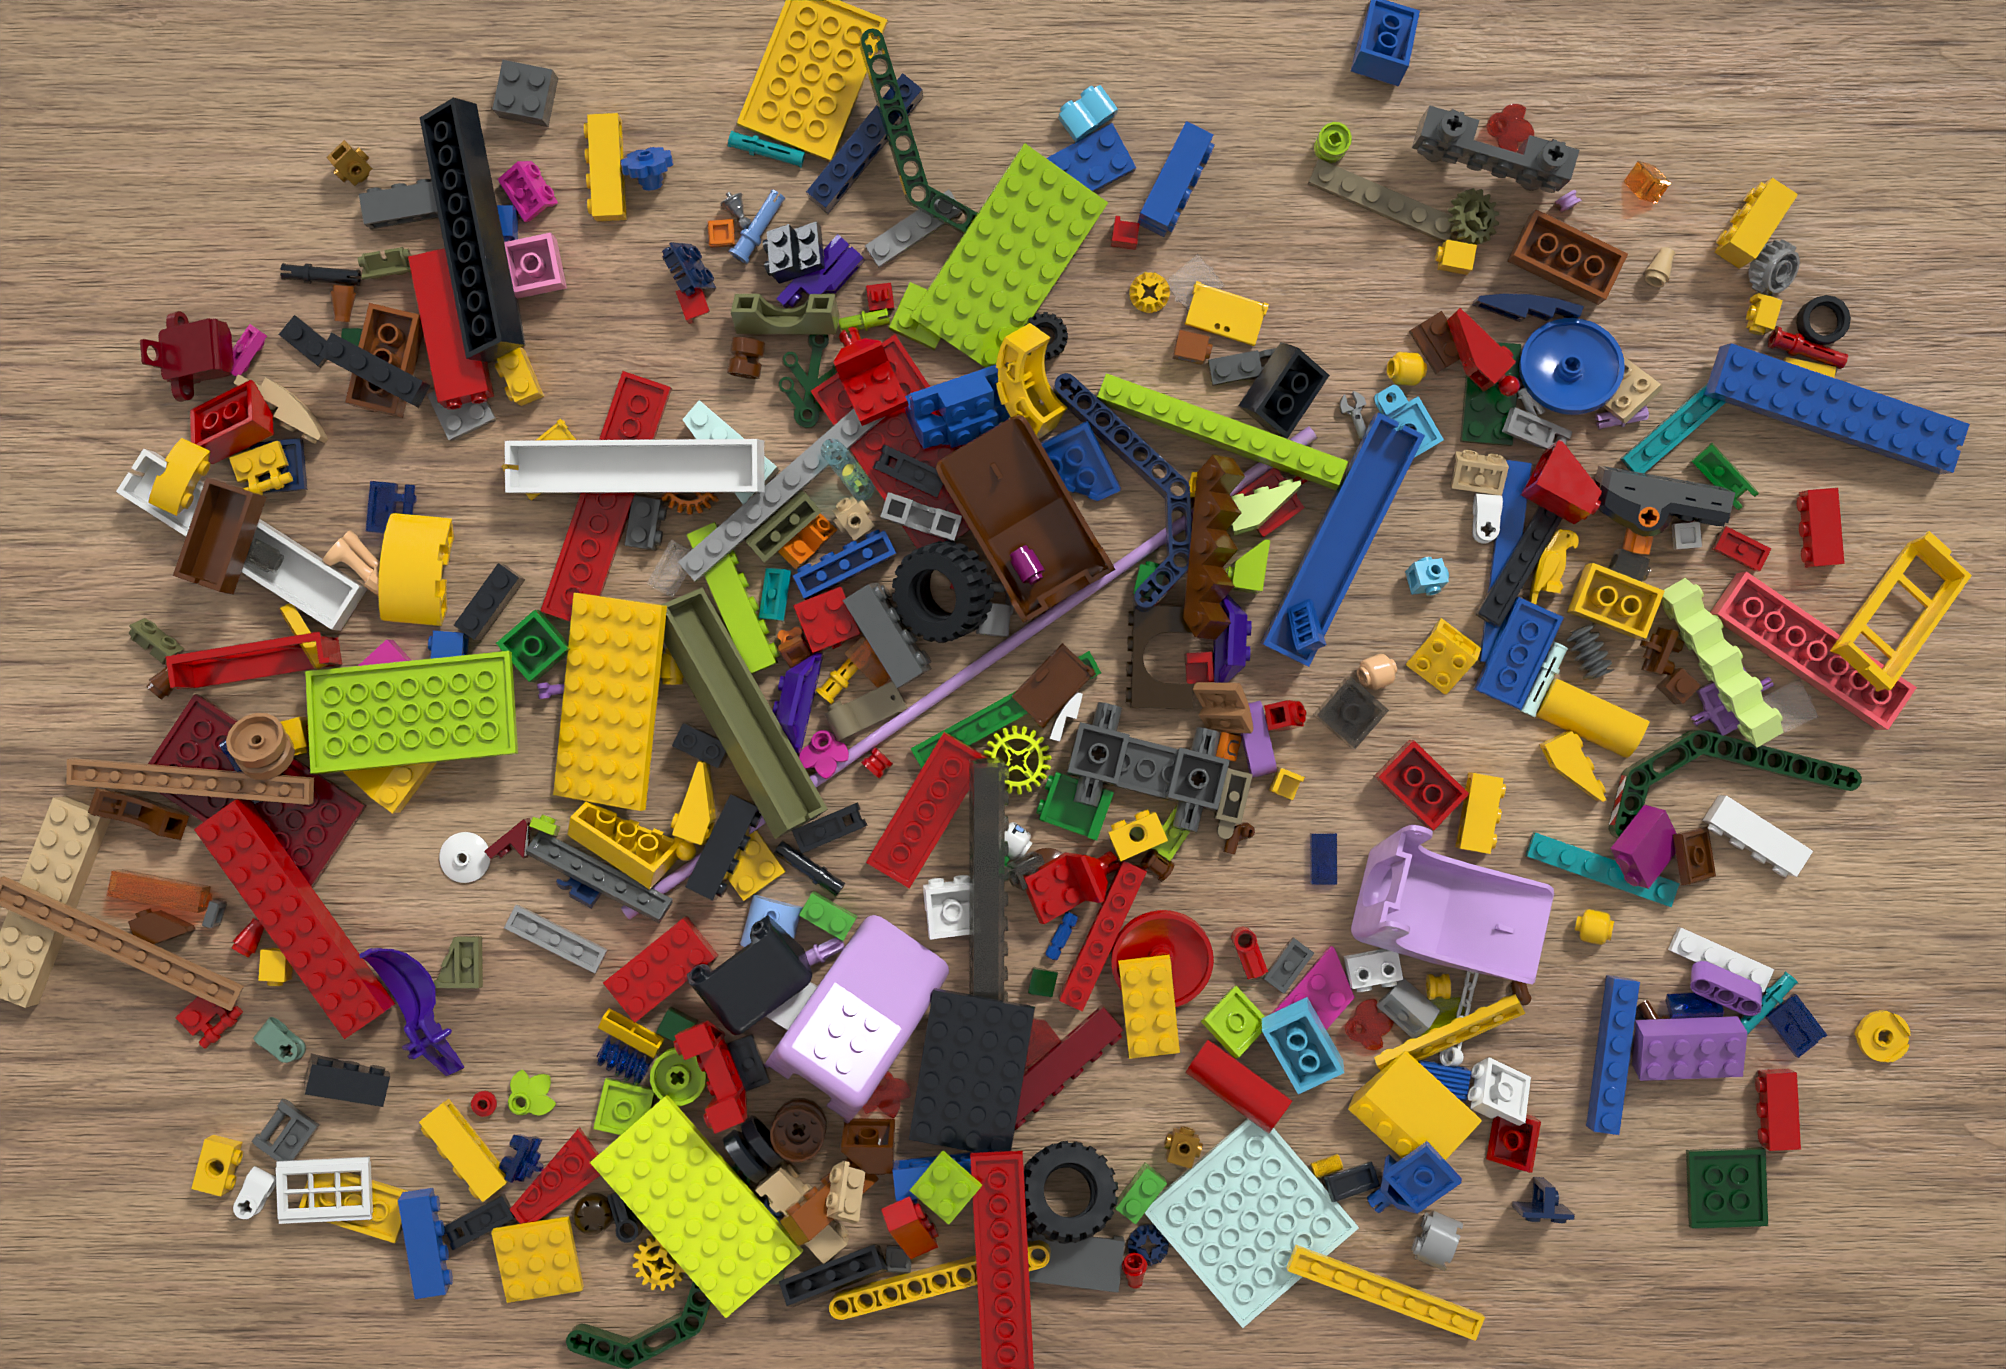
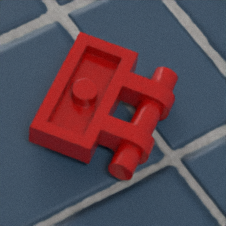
(200, 1013)

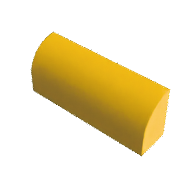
(1592, 718)

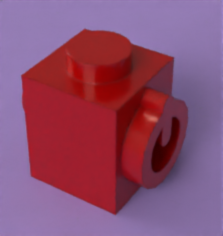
(1285, 715)

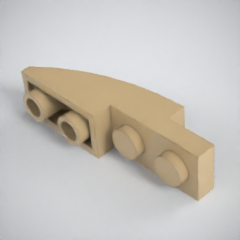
(290, 410)

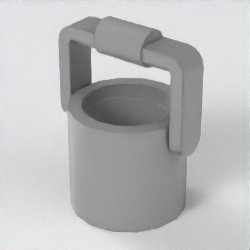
(999, 618)

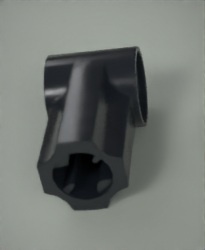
(623, 1214)

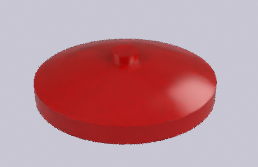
(1173, 935)

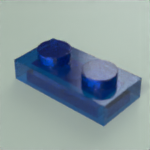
(1323, 858)
(1692, 1006)

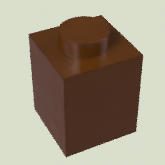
(1678, 686)

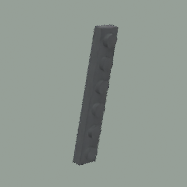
(599, 876)

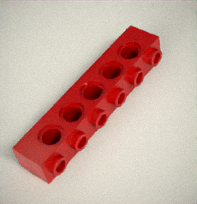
(1102, 935)

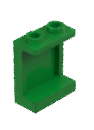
(1065, 813)

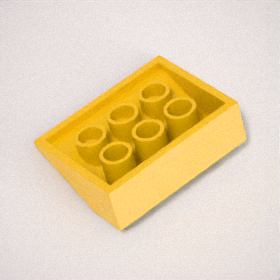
(391, 785)
(1412, 1107)

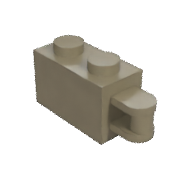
(1232, 802)

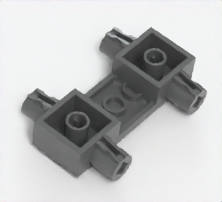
(1536, 164)
(1147, 767)

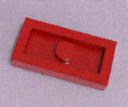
(1741, 549)

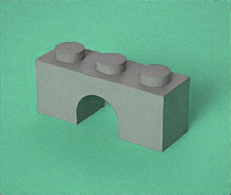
(921, 517)

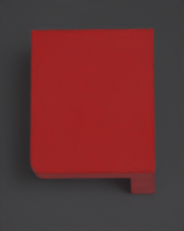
(1125, 234)
(693, 305)
(1199, 667)

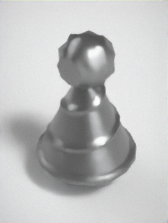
(734, 205)

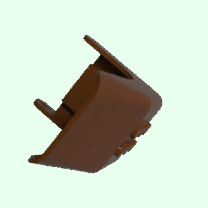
(1018, 500)

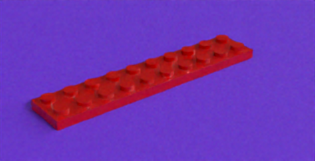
(603, 516)
(1002, 1261)

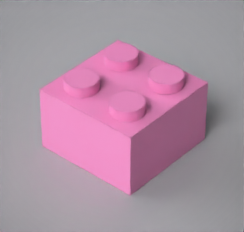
(535, 265)

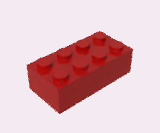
(659, 969)

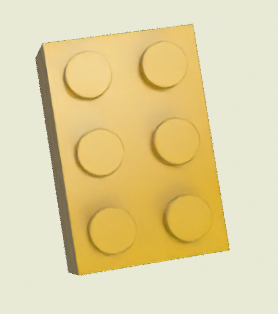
(1755, 222)
(1615, 601)

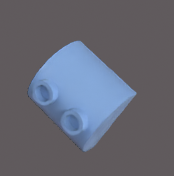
(782, 913)

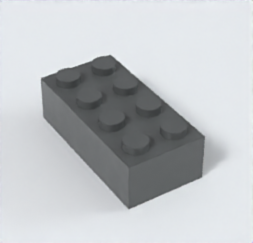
(888, 634)

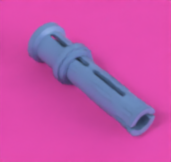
(751, 237)

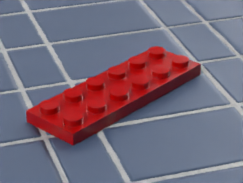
(925, 811)

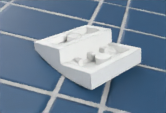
(1069, 710)

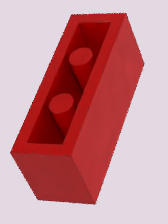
(1820, 527)
(1778, 1109)
(911, 1227)

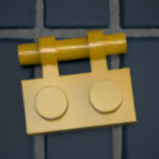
(260, 461)

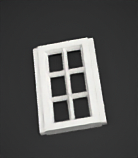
(323, 1166)

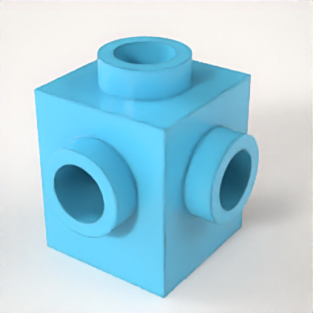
(1427, 576)

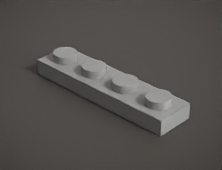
(909, 232)
(556, 938)

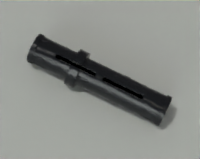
(320, 274)
(809, 868)

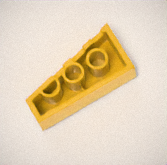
(624, 844)

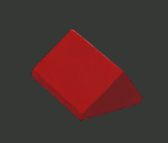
(1514, 1144)

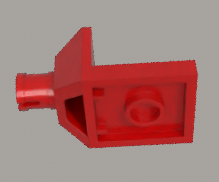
(868, 377)
(1068, 882)

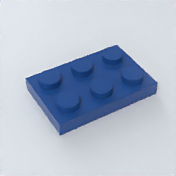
(1096, 159)

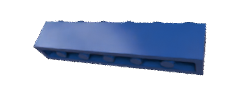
(1612, 1054)

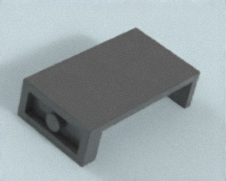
(1083, 1264)

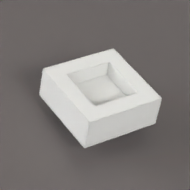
(1686, 535)

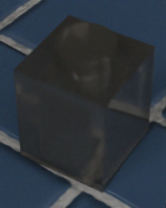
(1630, 564)

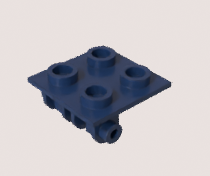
(693, 273)

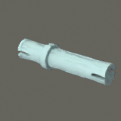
(1557, 651)

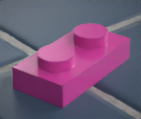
(246, 347)

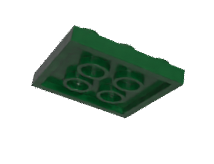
(1727, 1187)

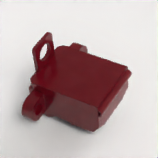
(190, 353)

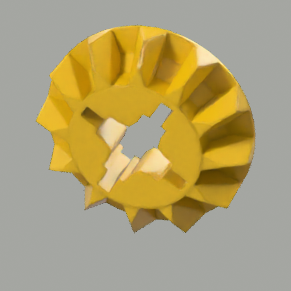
(1149, 304)

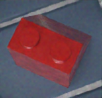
(1562, 485)

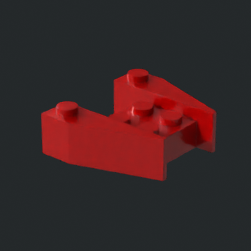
(724, 1082)

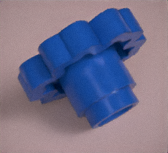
(647, 166)

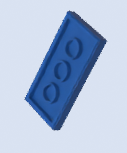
(1518, 653)

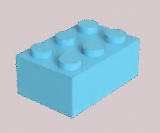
(1302, 1045)

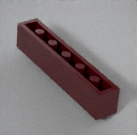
(1066, 1060)

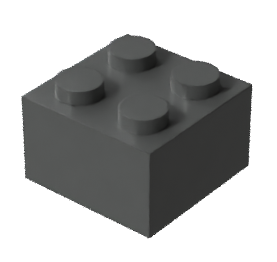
(525, 93)

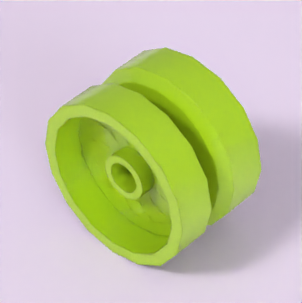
(667, 1082)

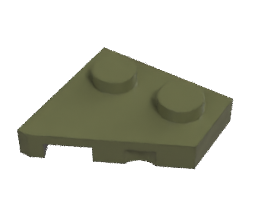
(463, 964)

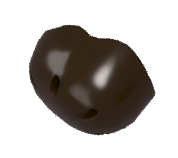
(593, 1214)

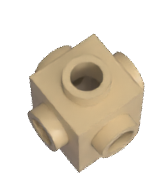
(852, 517)

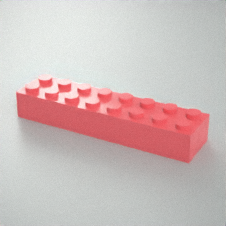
(1804, 648)

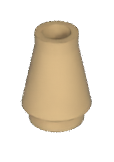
(1660, 268)

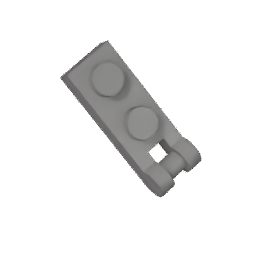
(1534, 429)

